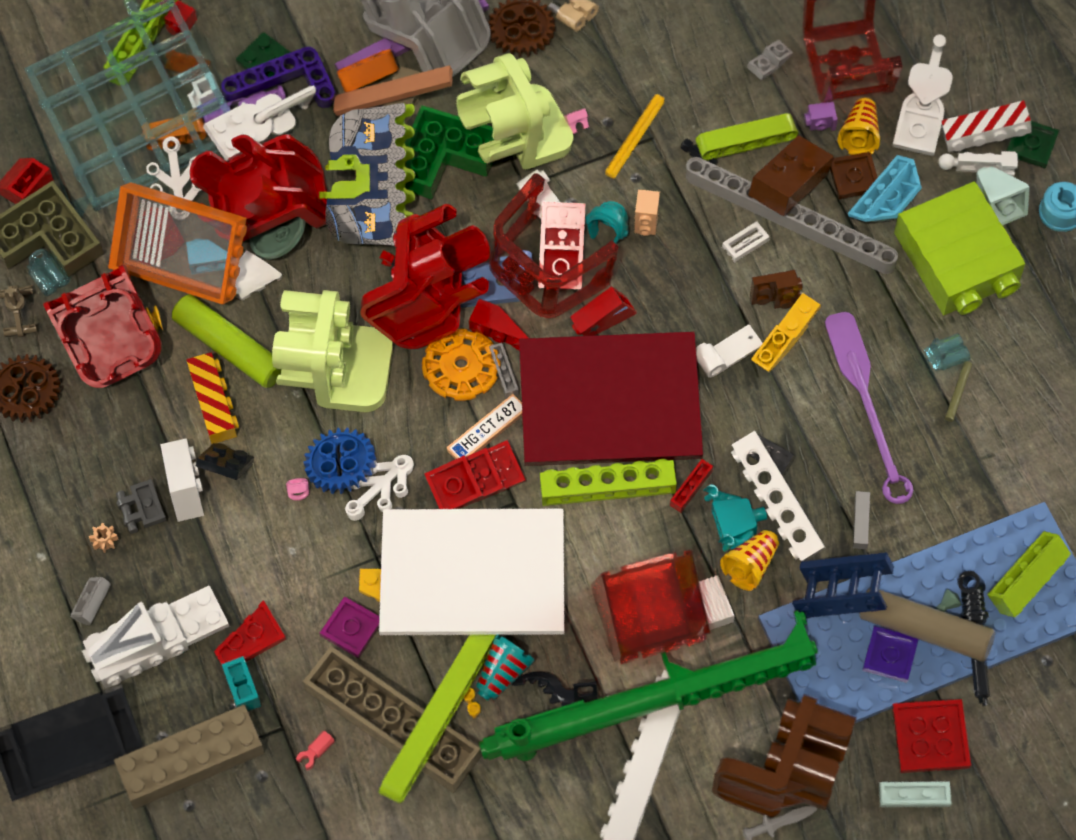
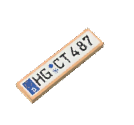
(487, 428)

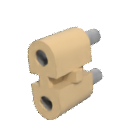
(575, 13)

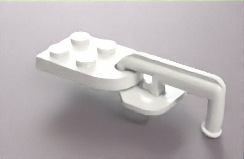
(257, 121)
(921, 122)

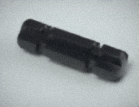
(687, 146)

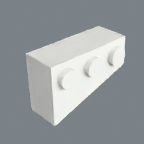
(182, 479)

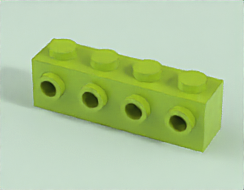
(1029, 574)

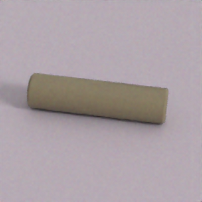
(933, 626)

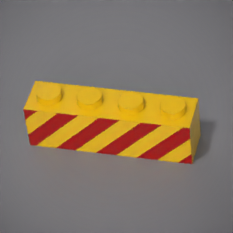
(211, 397)

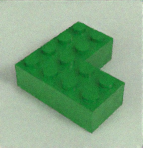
(441, 142)

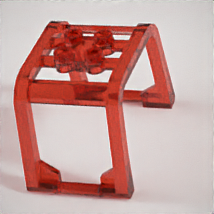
(837, 74)
(552, 284)

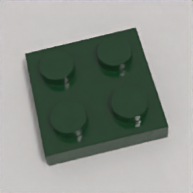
(261, 51)
(1035, 146)

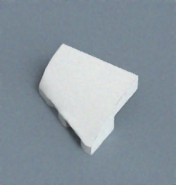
(253, 275)

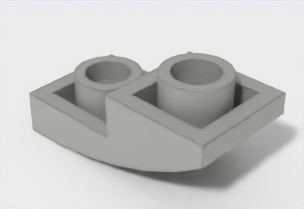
(771, 59)

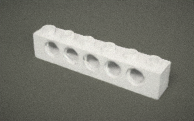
(741, 452)

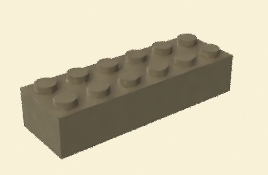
(189, 756)

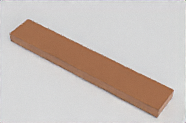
(393, 90)

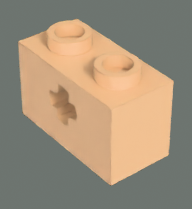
(646, 212)

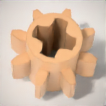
(104, 532)

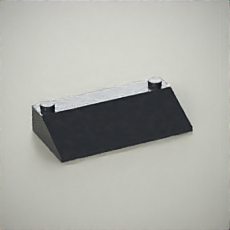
(67, 742)

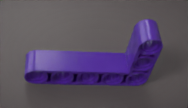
(281, 75)

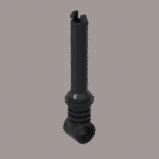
(975, 611)

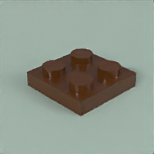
(853, 174)

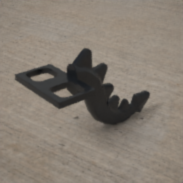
(555, 687)

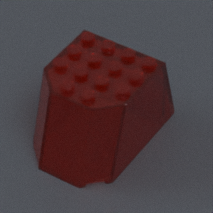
(651, 607)

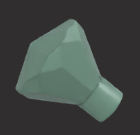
(949, 601)

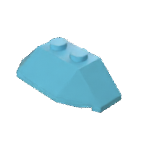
(889, 192)

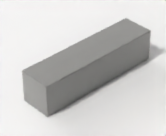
(504, 373)
(861, 520)

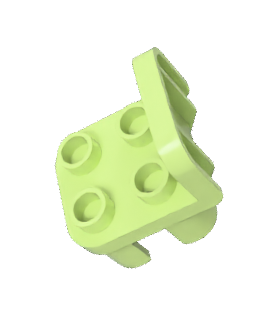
(520, 112)
(330, 354)

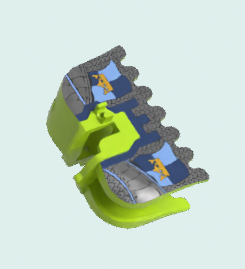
(376, 148)

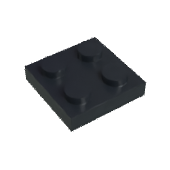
(225, 461)

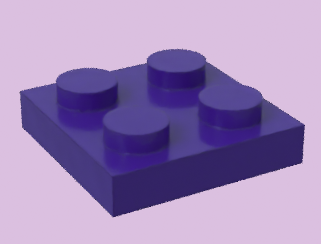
(890, 654)

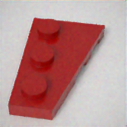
(252, 638)

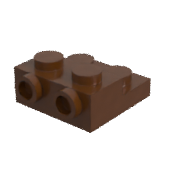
(780, 287)

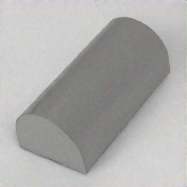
(90, 600)

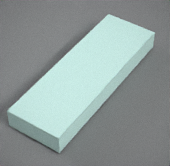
(914, 794)

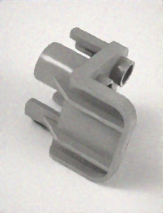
(435, 30)

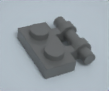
(147, 503)

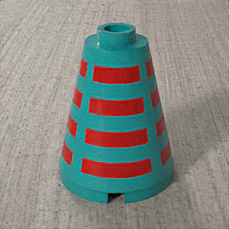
(502, 668)

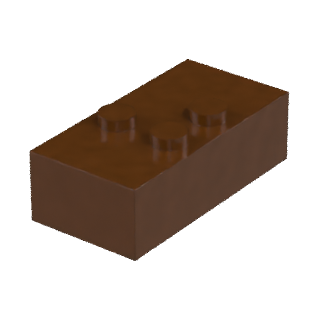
(790, 175)

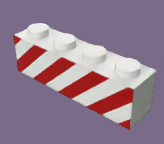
(986, 126)

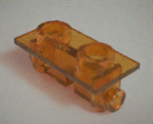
(181, 62)

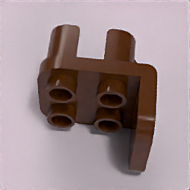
(795, 771)

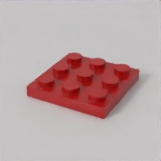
(931, 736)

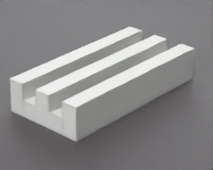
(732, 251)

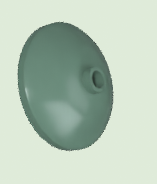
(278, 239)

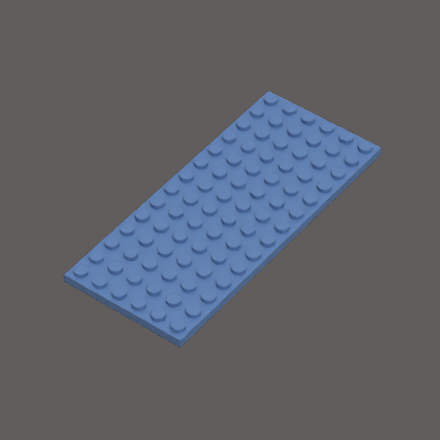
(923, 578)

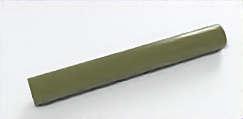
(950, 415)

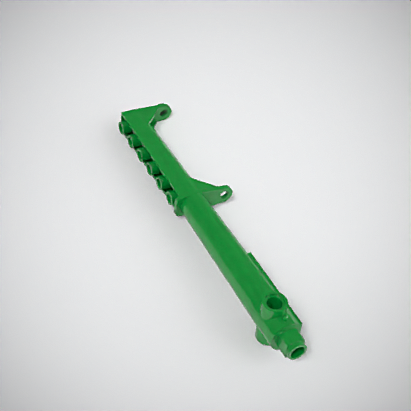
(682, 688)

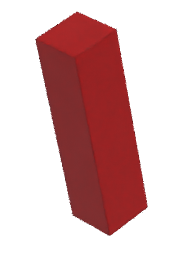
(691, 485)

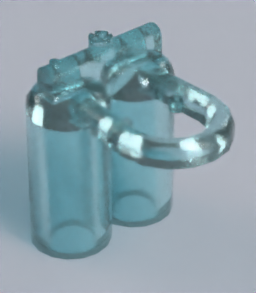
(46, 272)
(947, 352)

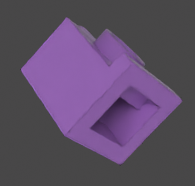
(821, 116)

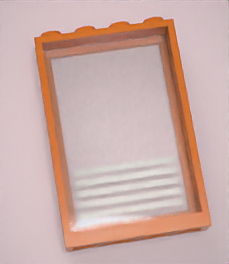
(177, 243)

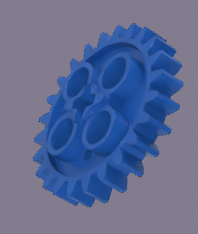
(360, 458)

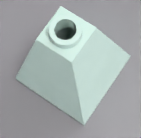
(1004, 194)

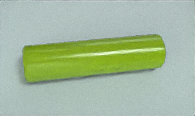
(226, 340)

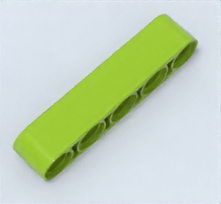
(746, 136)

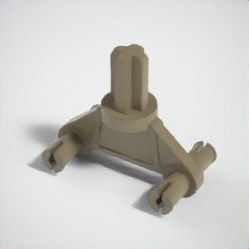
(15, 302)

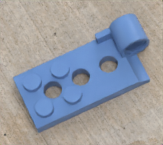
(496, 294)

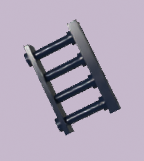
(844, 568)

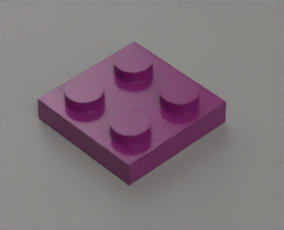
(351, 627)

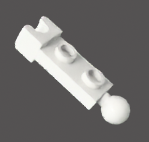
(973, 162)

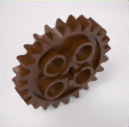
(521, 26)
(42, 392)

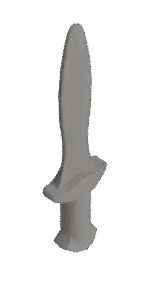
(772, 825)

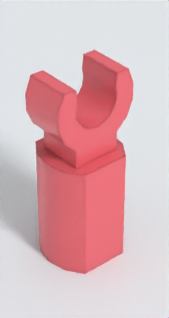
(316, 749)

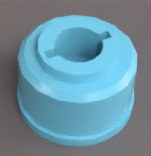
(1059, 207)

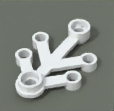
(176, 182)
(382, 484)

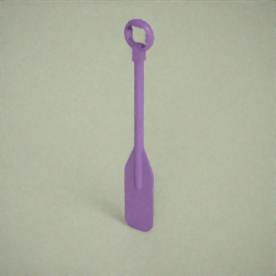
(856, 369)

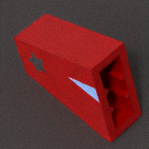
(602, 313)

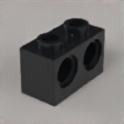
(780, 456)

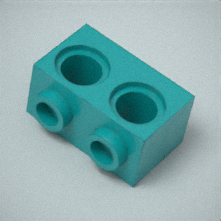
(241, 684)

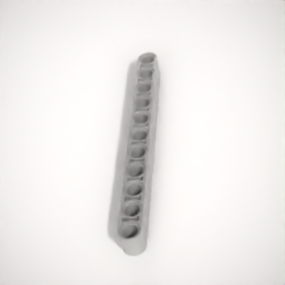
(796, 223)

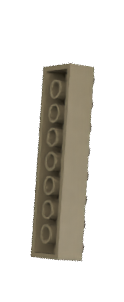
(387, 715)

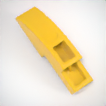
(786, 333)

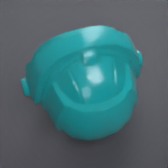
(610, 214)

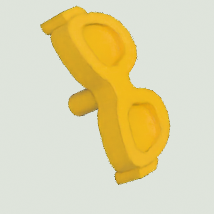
(473, 707)

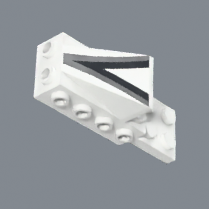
(152, 636)

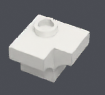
(201, 92)

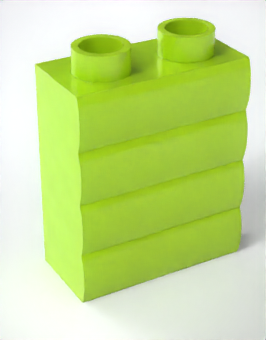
(960, 249)

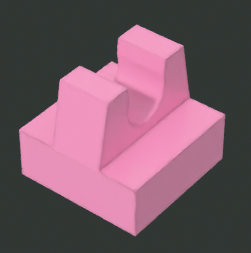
(577, 117)

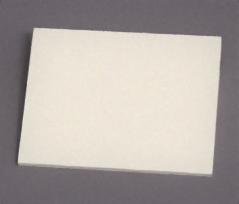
(472, 572)

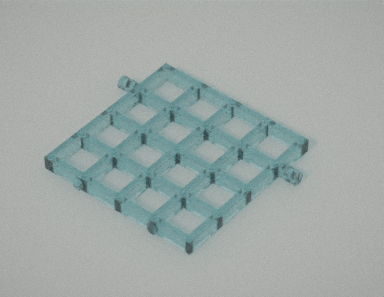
(133, 102)

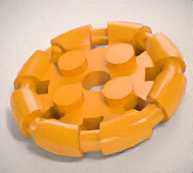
(460, 376)

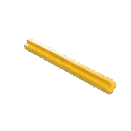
(634, 136)

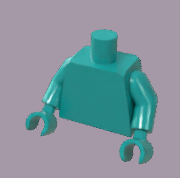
(733, 517)

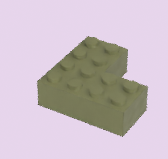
(50, 222)

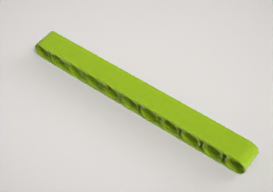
(436, 718)

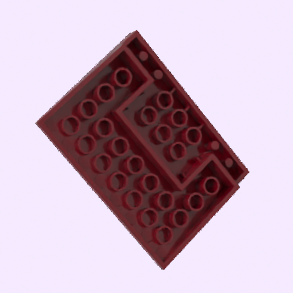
(610, 398)

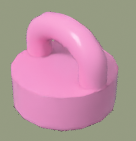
(297, 486)

